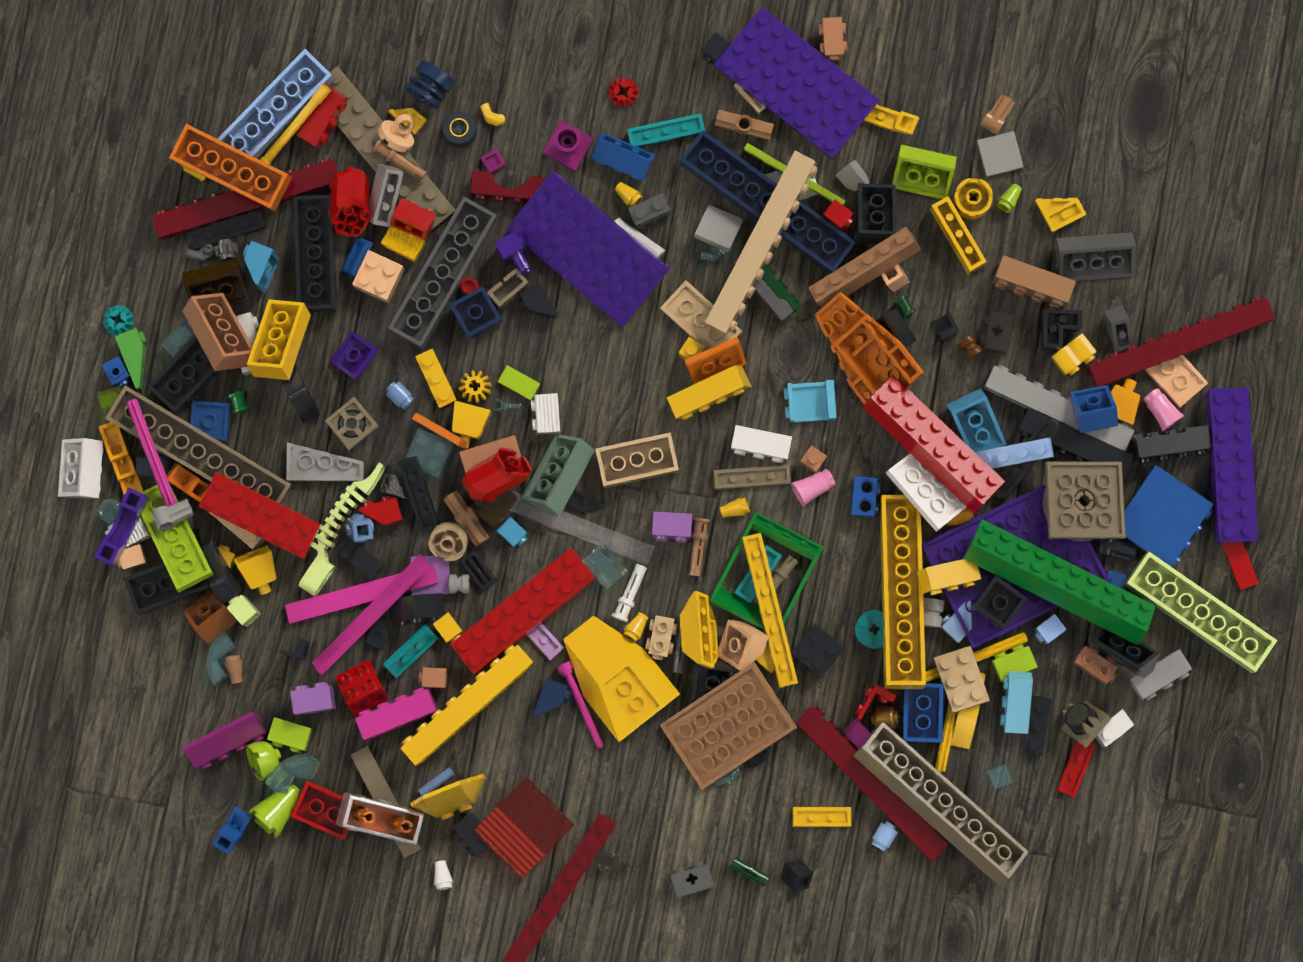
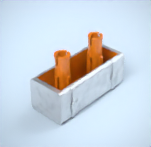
(379, 818)

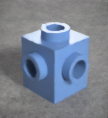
(365, 530)

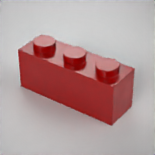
(323, 119)

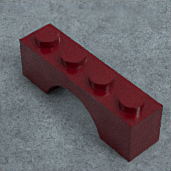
(485, 186)

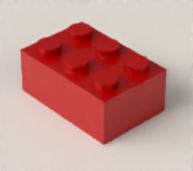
(320, 809)

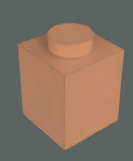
(813, 459)
(433, 677)

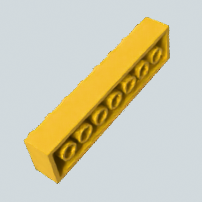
(467, 705)

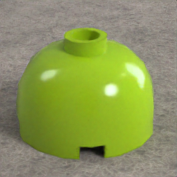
(263, 758)

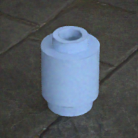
(884, 835)

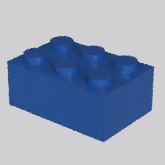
(923, 714)

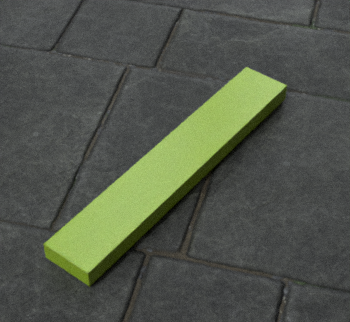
(781, 167)

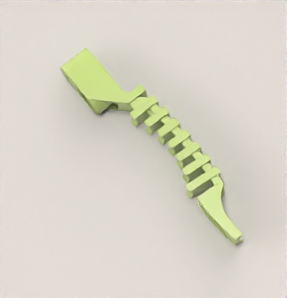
(321, 569)

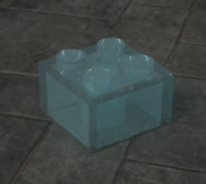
(432, 453)

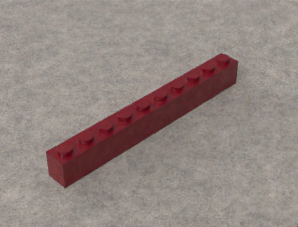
(232, 204)
(1180, 343)
(841, 753)
(561, 889)

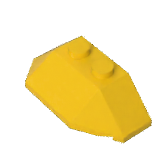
(699, 630)

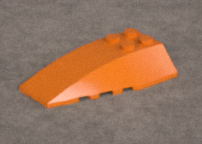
(865, 348)

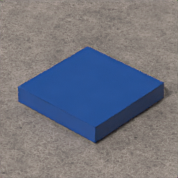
(211, 418)

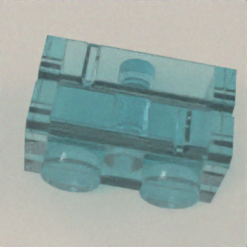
(604, 565)

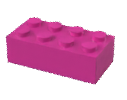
(396, 715)

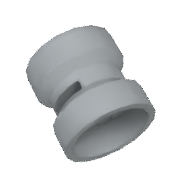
(461, 583)

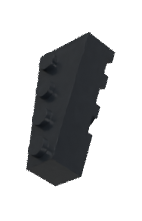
(1170, 444)

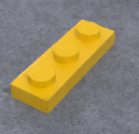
(436, 378)

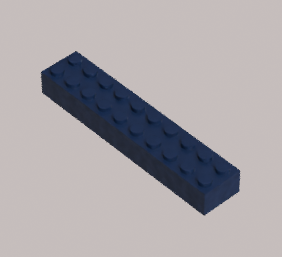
(751, 192)

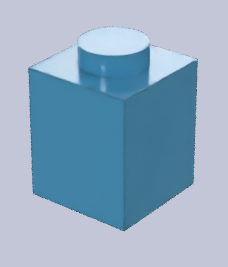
(513, 533)

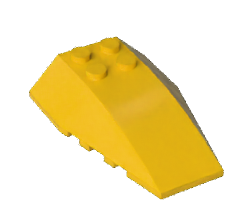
(451, 798)

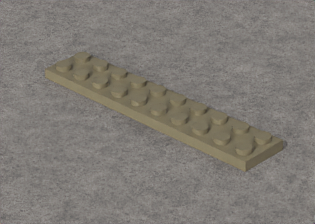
(361, 127)

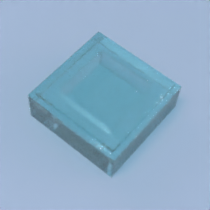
(999, 776)

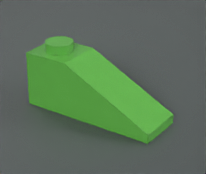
(134, 352)

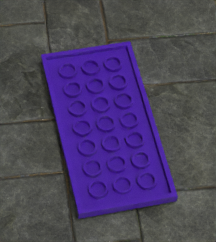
(796, 83)
(588, 248)

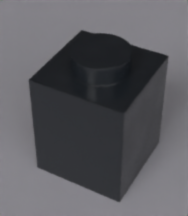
(714, 48)

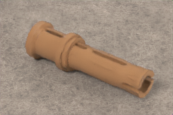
(393, 156)
(699, 537)

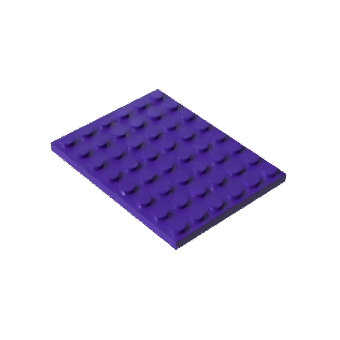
(1026, 520)

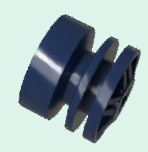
(428, 86)

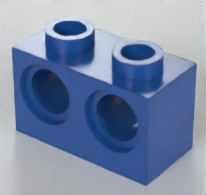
(859, 496)

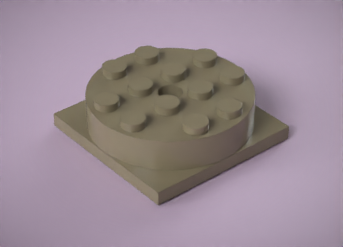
(1101, 489)

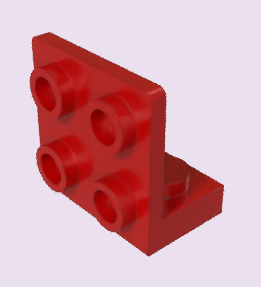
(361, 688)
(882, 694)

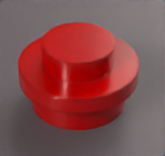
(468, 285)

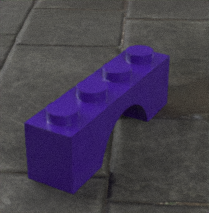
(123, 527)

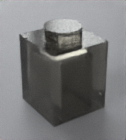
(394, 486)

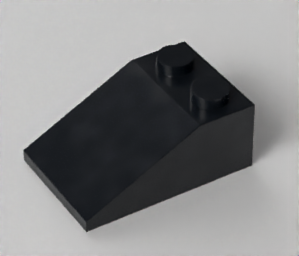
(708, 679)

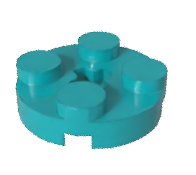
(862, 629)

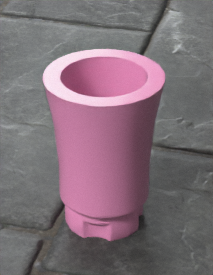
(1162, 409)
(812, 486)

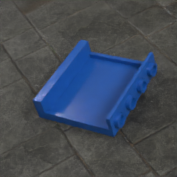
(1164, 516)

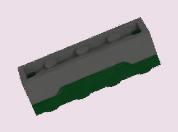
(774, 295)

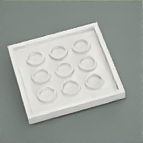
(925, 492)

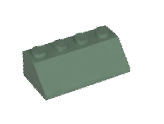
(558, 474)

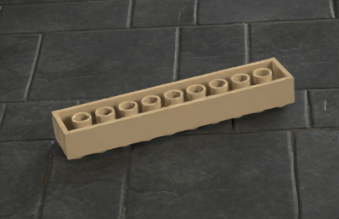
(761, 242)

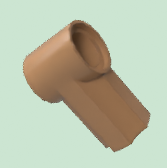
(996, 117)

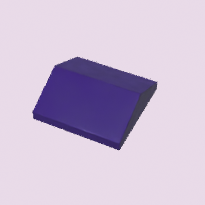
(353, 355)

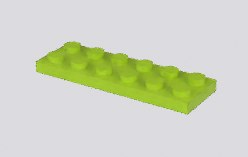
(176, 546)

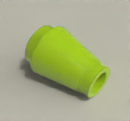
(1009, 198)

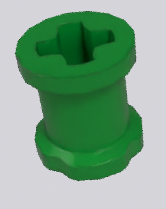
(239, 402)

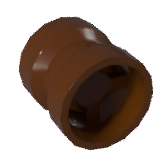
(970, 347)

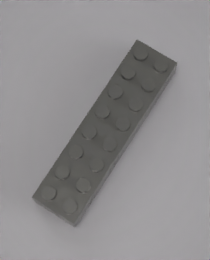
(443, 273)

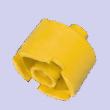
(969, 188)

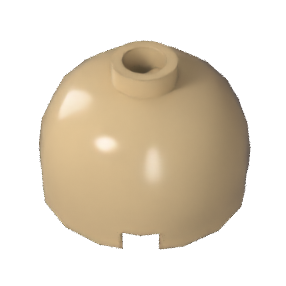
(448, 541)

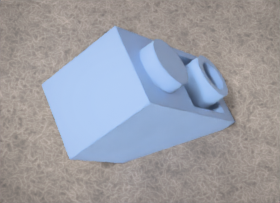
(952, 626)

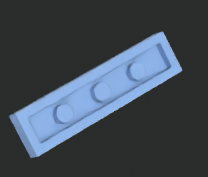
(1017, 453)

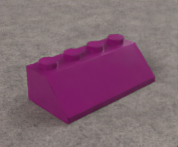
(224, 740)

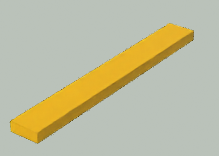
(770, 610)

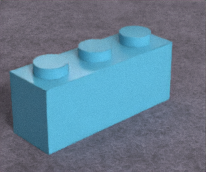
(1017, 702)

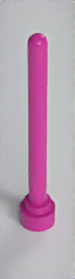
(566, 670)

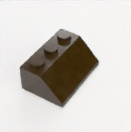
(216, 278)

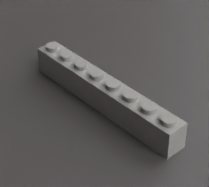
(1049, 403)

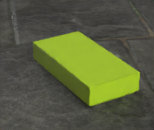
(519, 383)

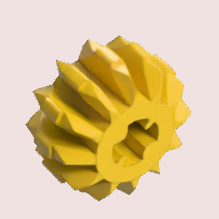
(480, 381)

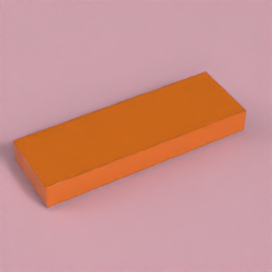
(440, 430)

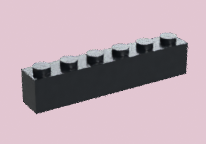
(1077, 444)

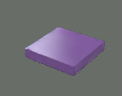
(442, 571)

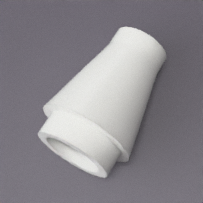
(442, 876)

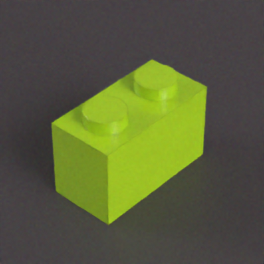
(1018, 661)
(289, 734)

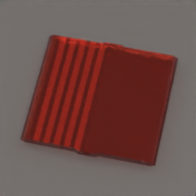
(523, 827)

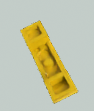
(893, 120)
(965, 725)

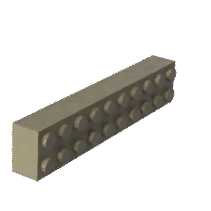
(196, 448)
(941, 804)

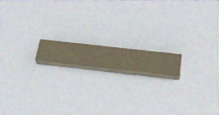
(379, 788)

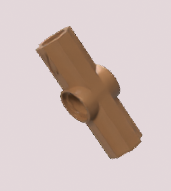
(756, 127)
(466, 518)

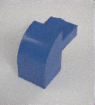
(232, 831)

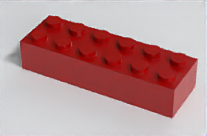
(260, 515)

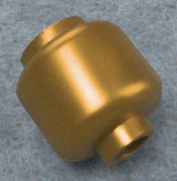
(886, 714)

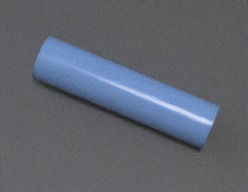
(437, 781)

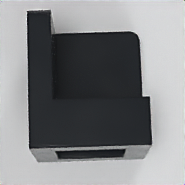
(945, 327)
(796, 875)

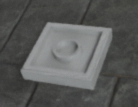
(1000, 154)
(718, 228)

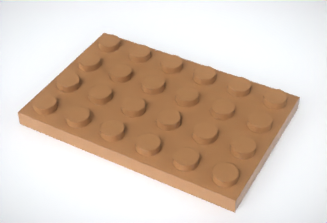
(728, 726)

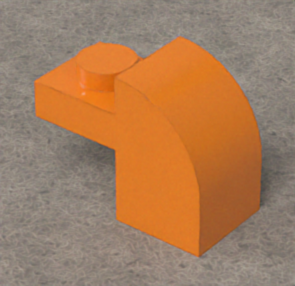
(187, 482)

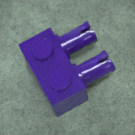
(512, 251)

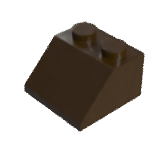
(494, 511)

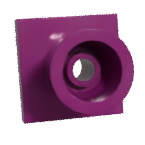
(571, 154)

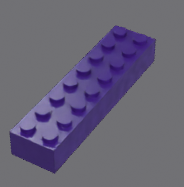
(1232, 466)

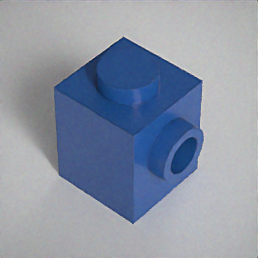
(117, 372)

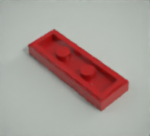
(1240, 565)
(1075, 769)

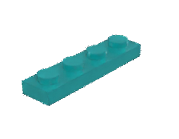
(666, 130)

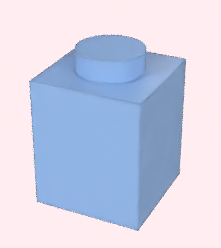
(1049, 629)

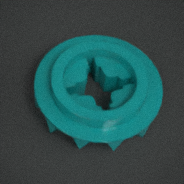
(120, 328)

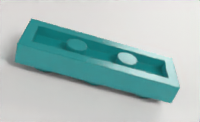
(746, 588)
(410, 651)

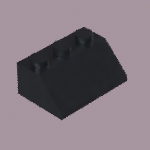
(1137, 658)

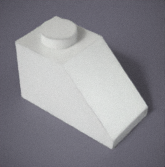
(1114, 729)

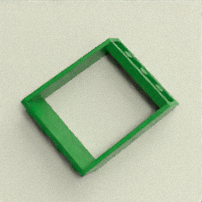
(749, 611)

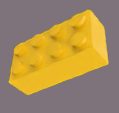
(278, 339)

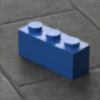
(623, 157)

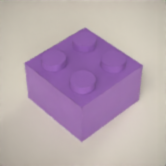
(671, 526)
(313, 700)

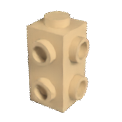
(662, 630)

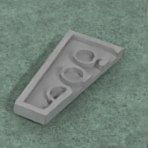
(316, 465)

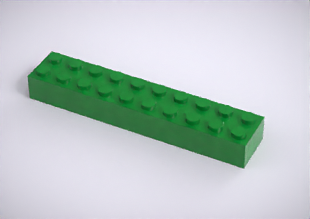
(1059, 582)

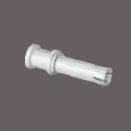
(626, 601)

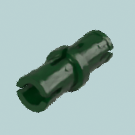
(749, 871)

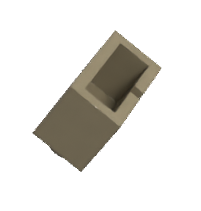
(514, 283)

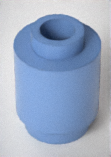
(399, 395)

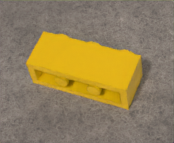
(948, 576)

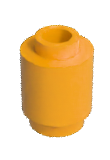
(961, 518)

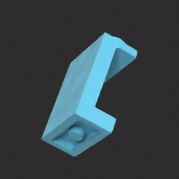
(810, 402)

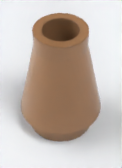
(234, 668)

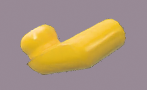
(490, 117)

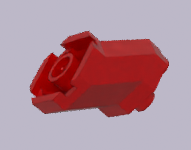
(349, 202)
(496, 475)

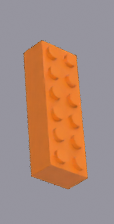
(230, 167)

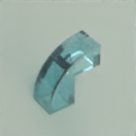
(178, 338)
(219, 649)
(296, 766)

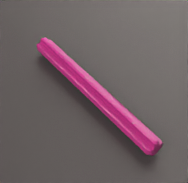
(151, 452)

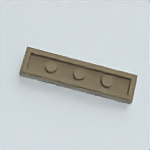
(752, 477)

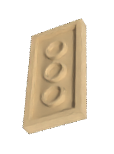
(689, 311)

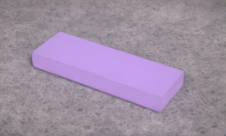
(545, 642)

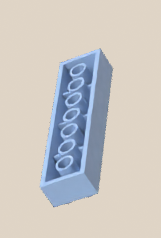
(277, 106)

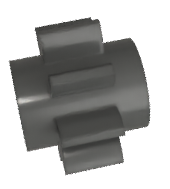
(226, 249)

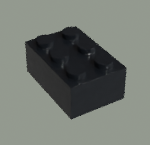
(875, 213)

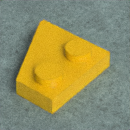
(1060, 211)

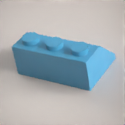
(261, 263)

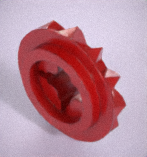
(621, 100)

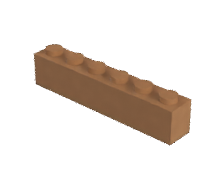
(866, 267)

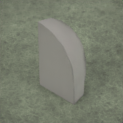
(852, 175)

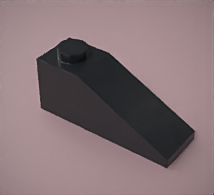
(223, 581)

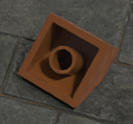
(209, 616)

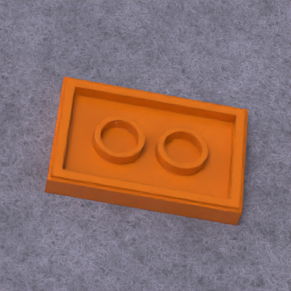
(715, 360)

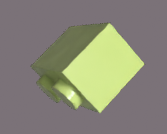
(243, 610)

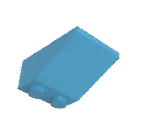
(976, 422)

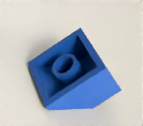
(1094, 409)

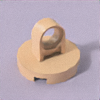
(396, 134)

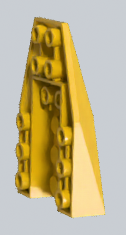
(617, 677)

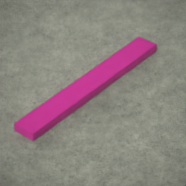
(350, 597)
(371, 614)

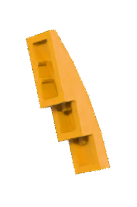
(120, 457)

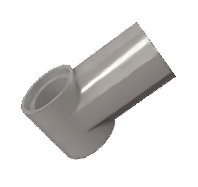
(167, 516)

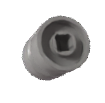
(932, 612)

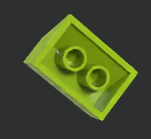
(924, 172)

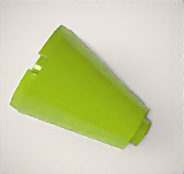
(275, 810)

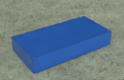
(356, 256)

